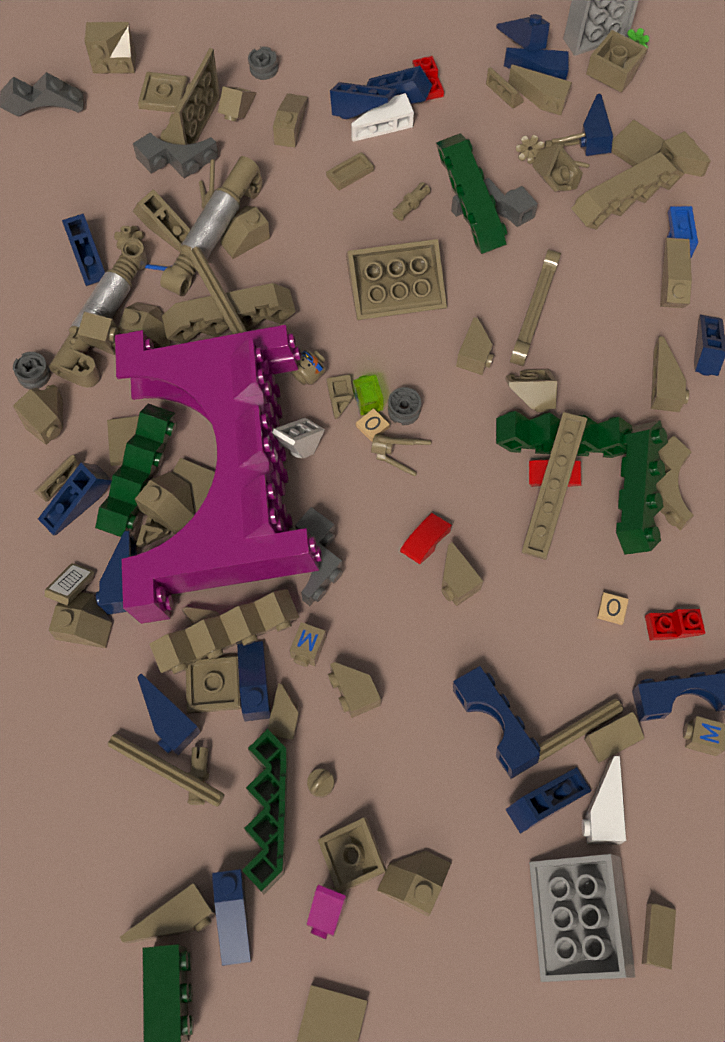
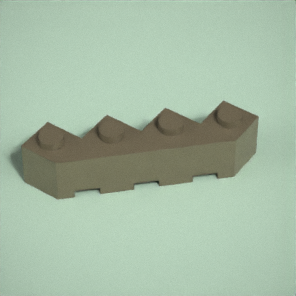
(625, 188)
(251, 305)
(218, 633)

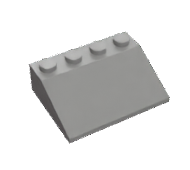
(594, 19)
(581, 919)

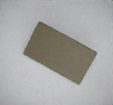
(503, 89)
(57, 478)
(615, 737)
(659, 936)

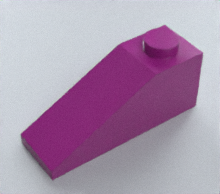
(325, 912)

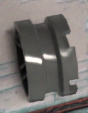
(263, 63)
(37, 376)
(405, 397)

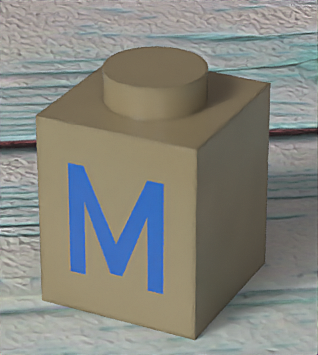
(307, 645)
(705, 736)

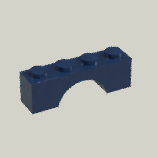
(478, 694)
(656, 699)

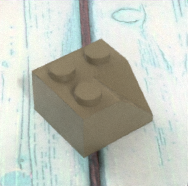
(110, 47)
(616, 60)

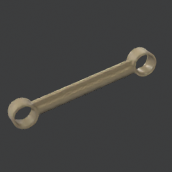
(535, 308)

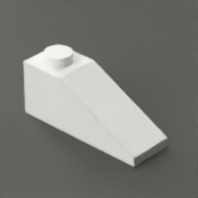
(387, 118)
(299, 437)
(605, 816)

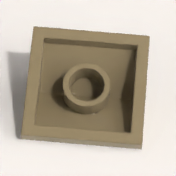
(352, 855)

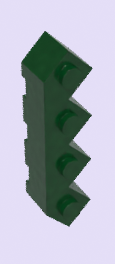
(470, 188)
(518, 433)
(139, 464)
(640, 496)
(269, 826)

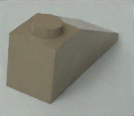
(541, 89)
(289, 120)
(161, 219)
(676, 274)
(668, 381)
(177, 916)

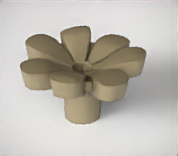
(529, 152)
(126, 234)

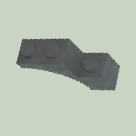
(48, 91)
(183, 158)
(515, 205)
(331, 566)

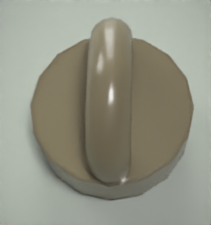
(320, 783)

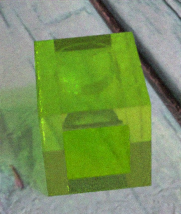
(368, 394)

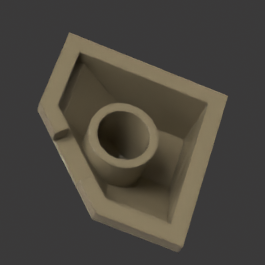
(557, 168)
(245, 231)
(145, 318)
(535, 388)
(41, 412)
(167, 501)
(81, 622)
(416, 881)

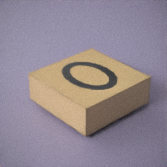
(372, 424)
(612, 608)

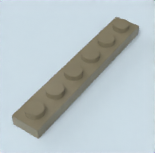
(554, 486)

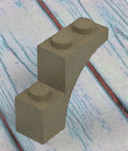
(673, 455)

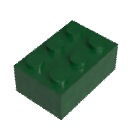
(167, 994)

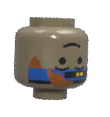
(309, 367)

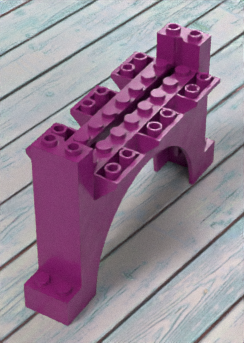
(242, 523)

